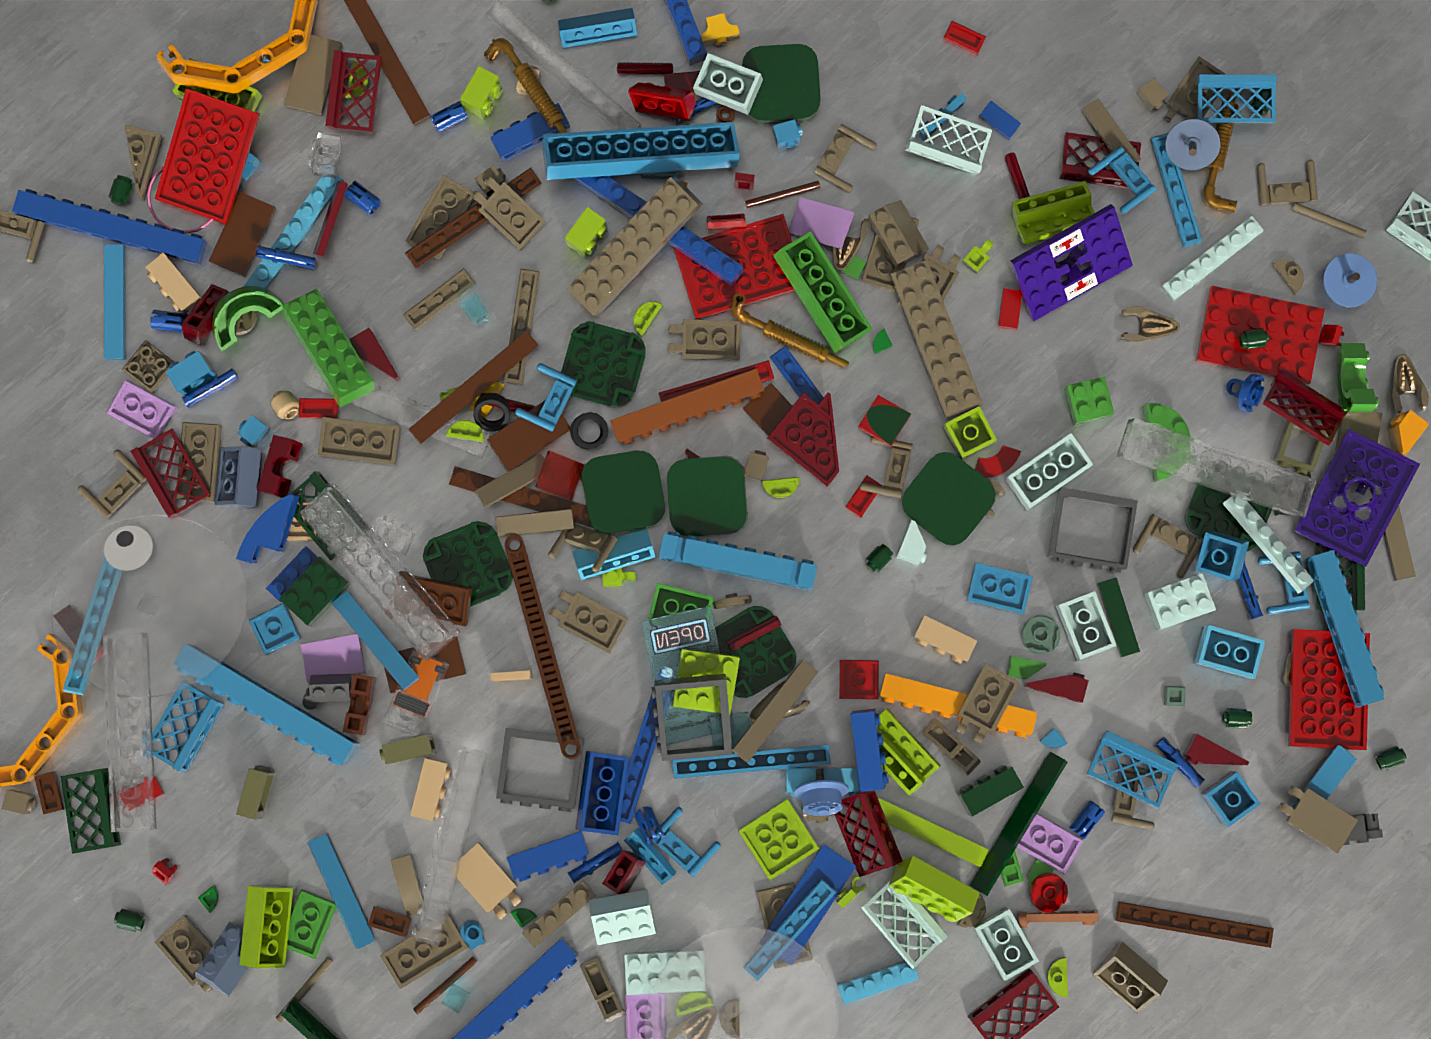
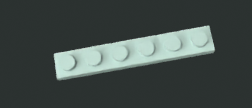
(1212, 258)
(1269, 543)

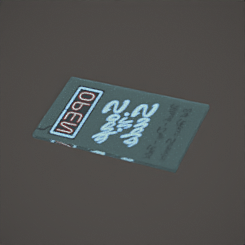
(664, 641)

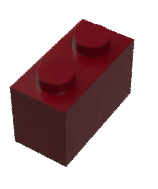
(624, 872)

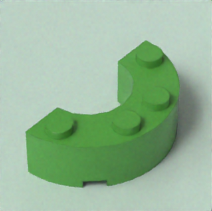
(237, 303)
(1352, 381)
(1166, 418)

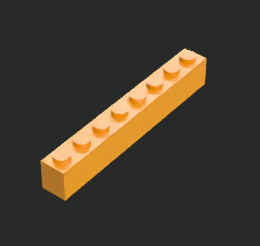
(949, 703)

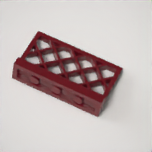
(337, 86)
(1081, 173)
(1308, 400)
(154, 478)
(877, 828)
(1006, 996)

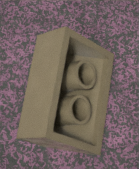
(897, 233)
(1130, 978)

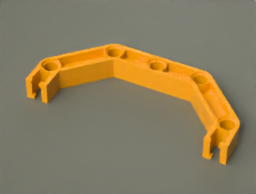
(250, 68)
(55, 729)

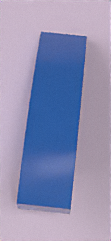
(269, 529)

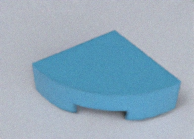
(1053, 739)

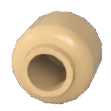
(285, 404)

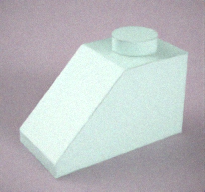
(912, 546)

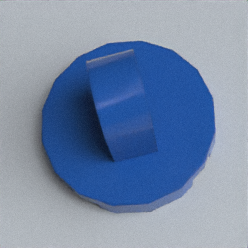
(1249, 393)

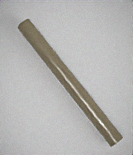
(1328, 219)
(309, 983)

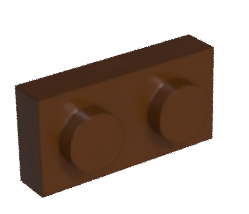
(49, 792)
(389, 921)

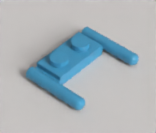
(1129, 174)
(555, 401)
(1295, 600)
(679, 850)

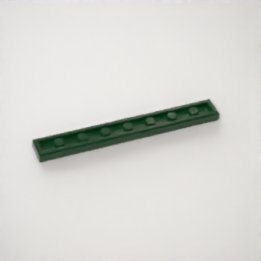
(1018, 823)

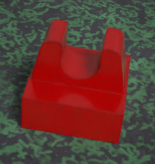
(1331, 335)
(162, 872)

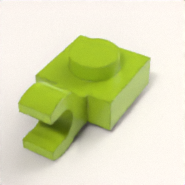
(977, 257)
(616, 577)
(846, 896)

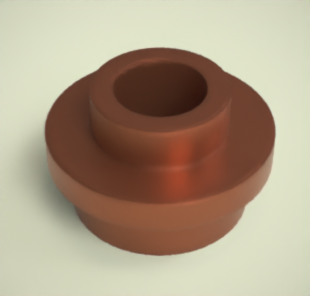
(724, 109)

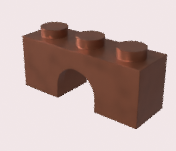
(361, 698)

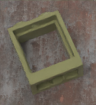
(1287, 462)
(407, 749)
(255, 792)

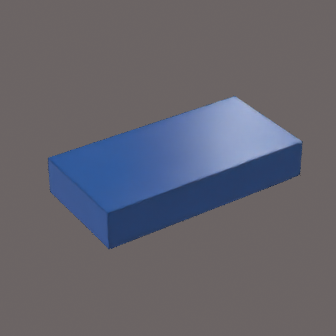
(999, 120)

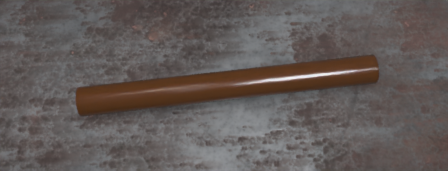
(782, 194)
(445, 985)

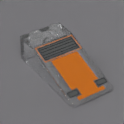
(412, 707)

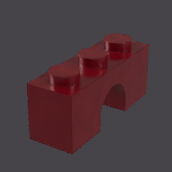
(279, 453)

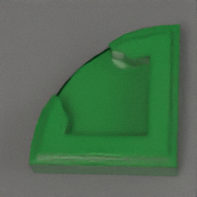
(881, 342)
(209, 898)
(523, 916)

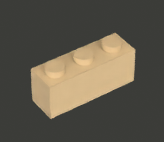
(173, 283)
(944, 639)
(430, 789)

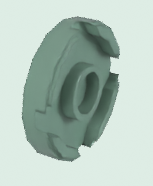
(1040, 634)

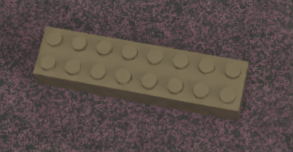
(634, 246)
(936, 339)

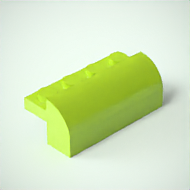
(1051, 211)
(905, 756)

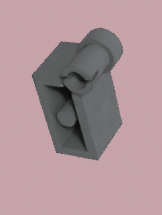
(327, 689)
(1365, 829)

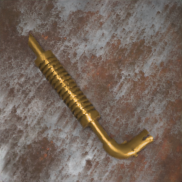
(529, 82)
(1224, 131)
(784, 335)

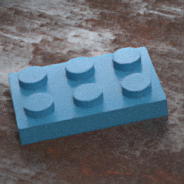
(999, 588)

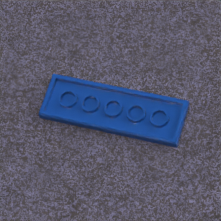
(825, 865)

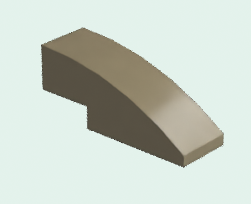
(951, 747)
(408, 883)
(602, 989)

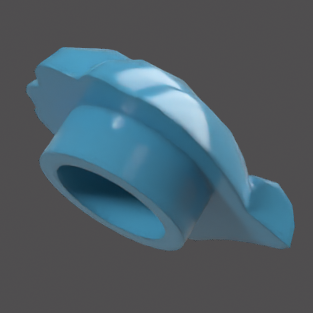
(472, 934)

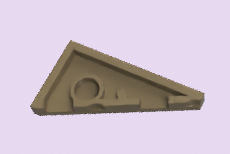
(143, 152)

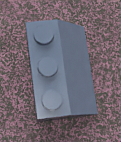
(237, 476)
(221, 965)

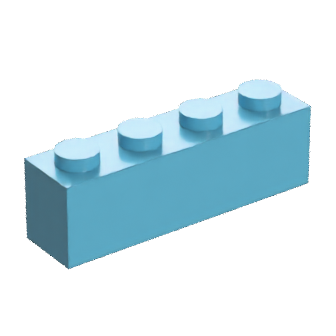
(627, 551)
(799, 776)
(876, 981)

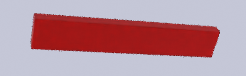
(764, 370)

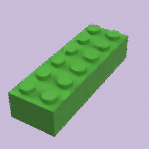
(822, 292)
(328, 347)

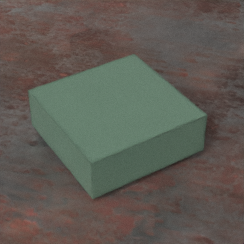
(1174, 696)

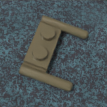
(836, 152)
(1287, 192)
(24, 228)
(895, 472)
(118, 491)
(1172, 537)
(586, 539)
(1125, 804)

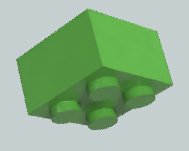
(1089, 400)

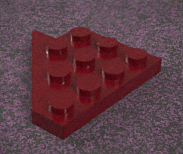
(809, 437)

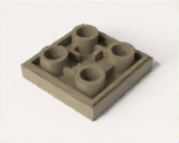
(148, 366)

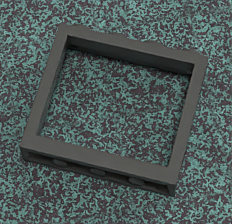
(1129, 504)
(686, 683)
(526, 800)

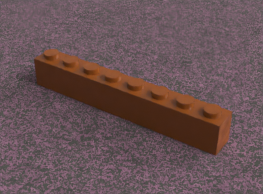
(686, 406)

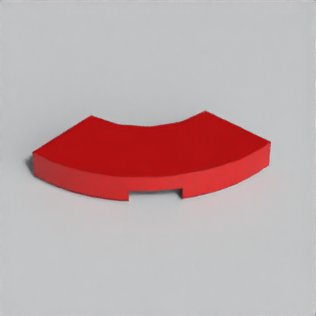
(999, 463)

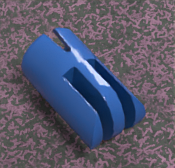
(449, 116)
(362, 197)
(167, 320)
(1087, 819)
(648, 822)

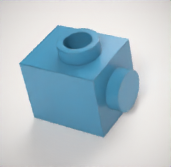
(787, 134)
(252, 431)

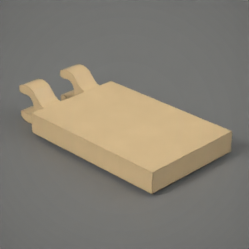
(486, 880)

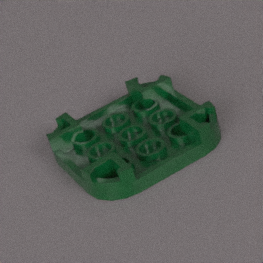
(788, 85)
(604, 364)
(623, 492)
(707, 496)
(948, 498)
(1208, 514)
(472, 559)
(761, 660)

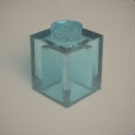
(475, 309)
(456, 998)

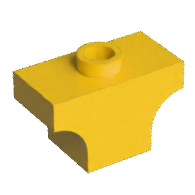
(719, 31)

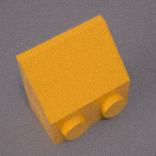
(1405, 431)

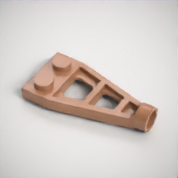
(1087, 917)

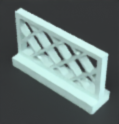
(944, 156)
(1410, 235)
(918, 914)

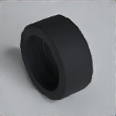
(489, 425)
(603, 430)

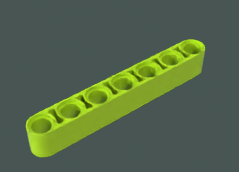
(933, 834)

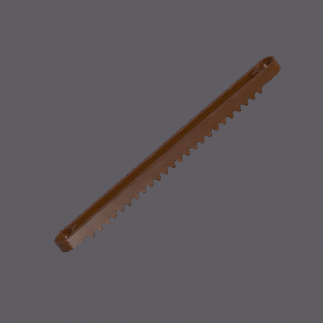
(542, 647)

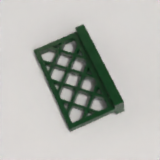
(320, 484)
(1357, 585)
(102, 792)
(306, 1021)

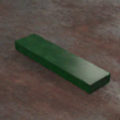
(1118, 617)

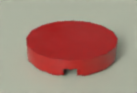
(1048, 892)

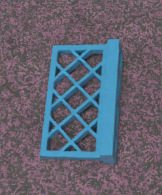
(1233, 82)
(198, 733)
(1140, 754)

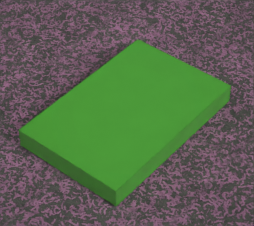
(309, 923)

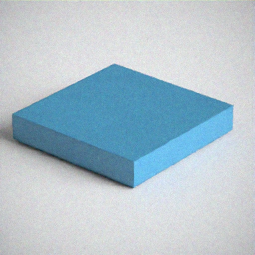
(274, 629)

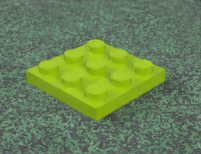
(704, 663)
(778, 839)

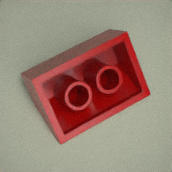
(662, 100)

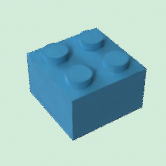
(191, 372)
(1222, 555)
(1230, 798)

